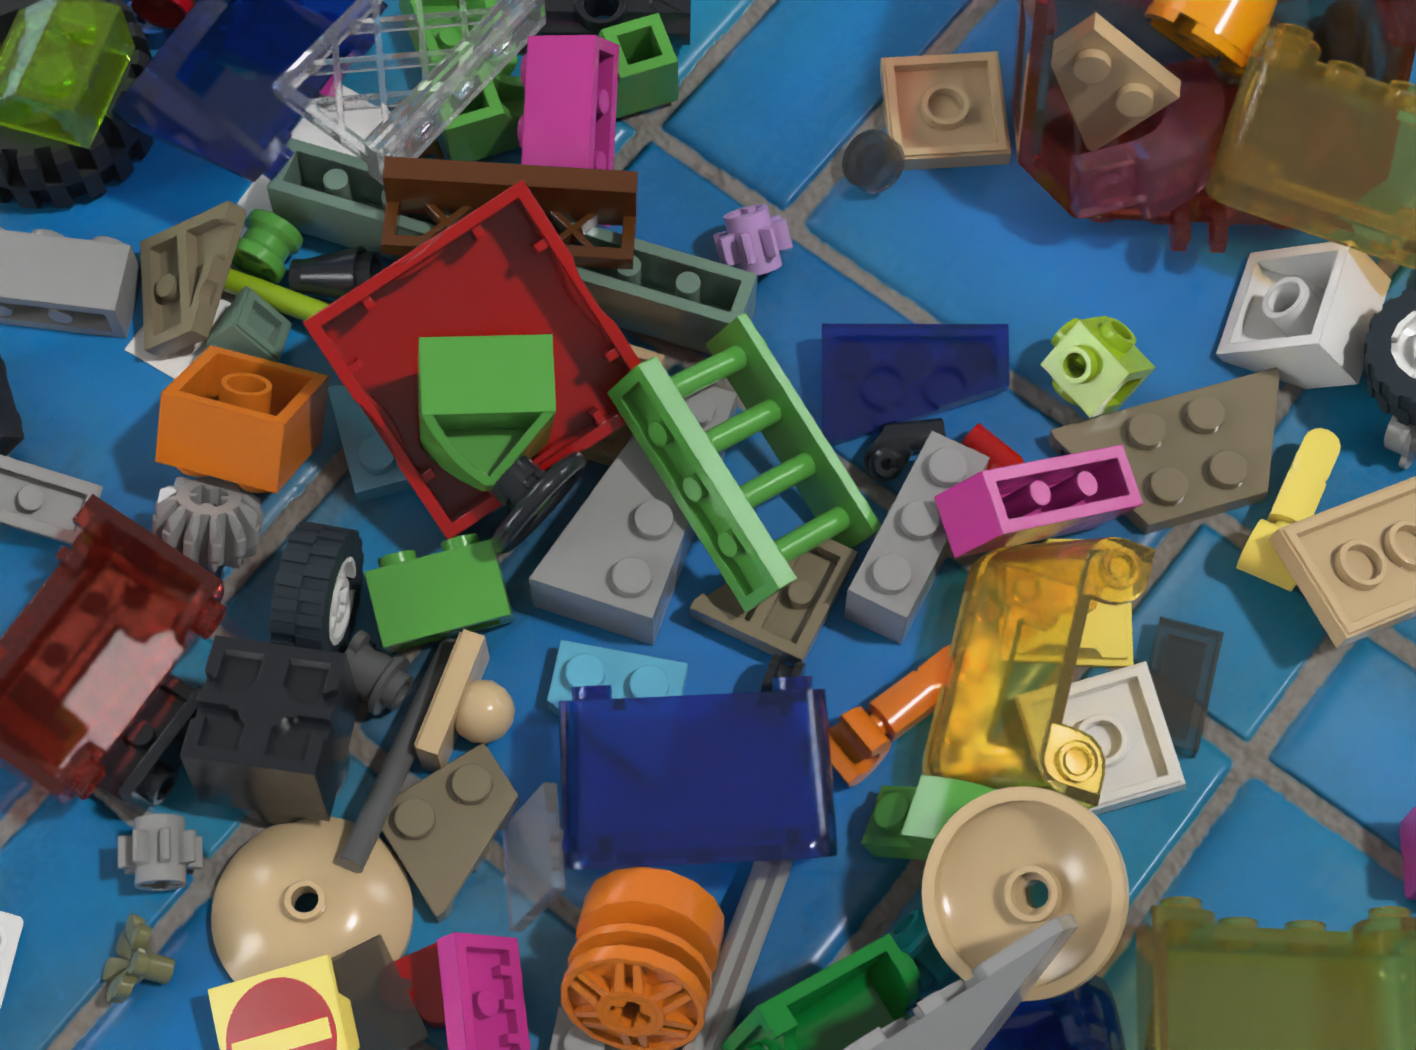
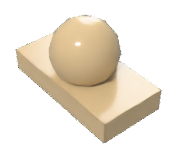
(463, 704)

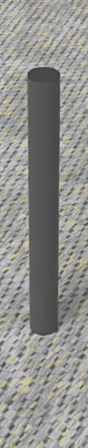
(395, 767)

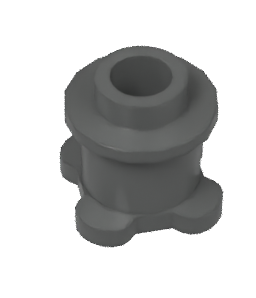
(377, 676)

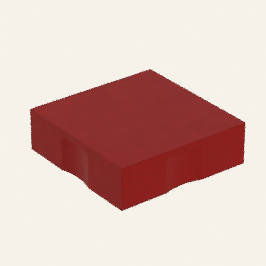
(479, 277)

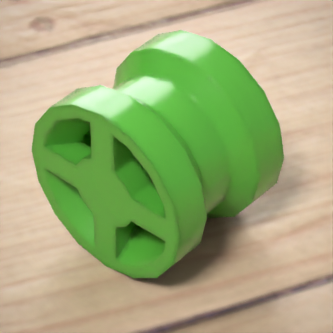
(266, 245)

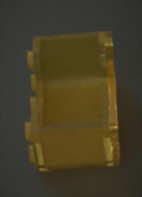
(1321, 148)
(1273, 985)

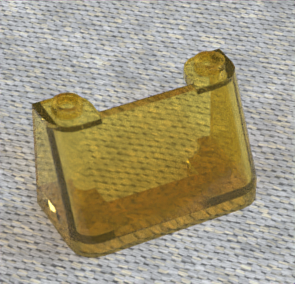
(1016, 665)

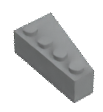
(625, 542)

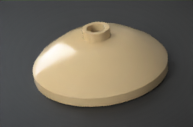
(984, 874)
(257, 894)

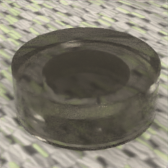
(873, 161)

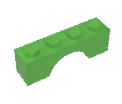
(644, 81)

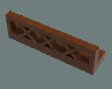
(565, 193)

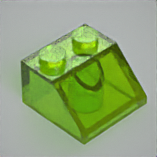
(63, 68)

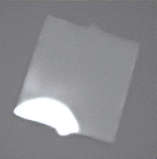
(533, 857)

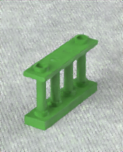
(704, 486)

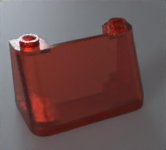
(97, 649)

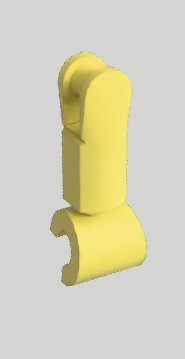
(1295, 501)

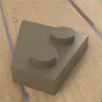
(186, 277)
(793, 616)
(447, 824)

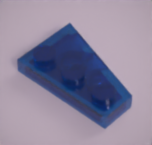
(905, 372)

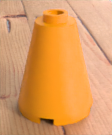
(1213, 27)

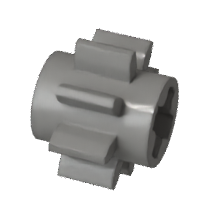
(159, 852)

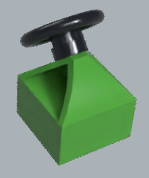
(484, 417)

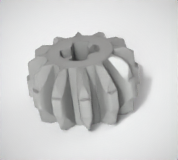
(209, 521)

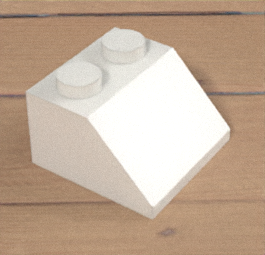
(1305, 314)

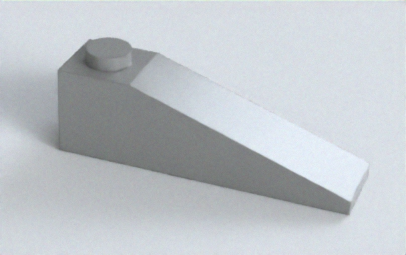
(974, 1011)

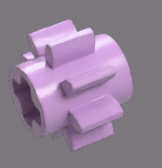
(753, 239)

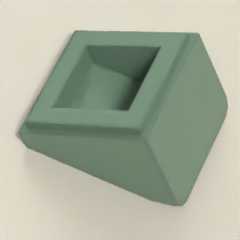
(251, 327)

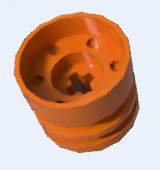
(643, 959)

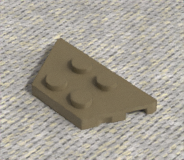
(1189, 450)

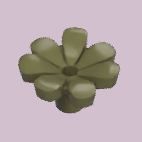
(134, 961)

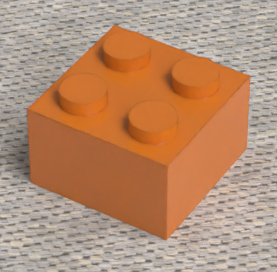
(241, 419)

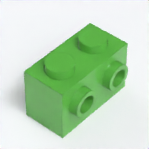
(438, 593)

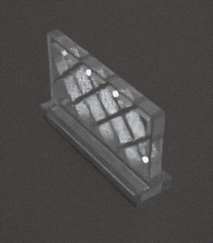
(436, 100)

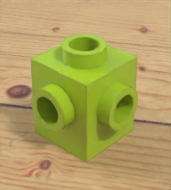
(1096, 364)

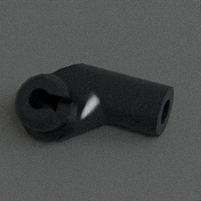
(896, 444)

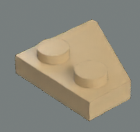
(1109, 80)

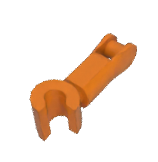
(866, 736)

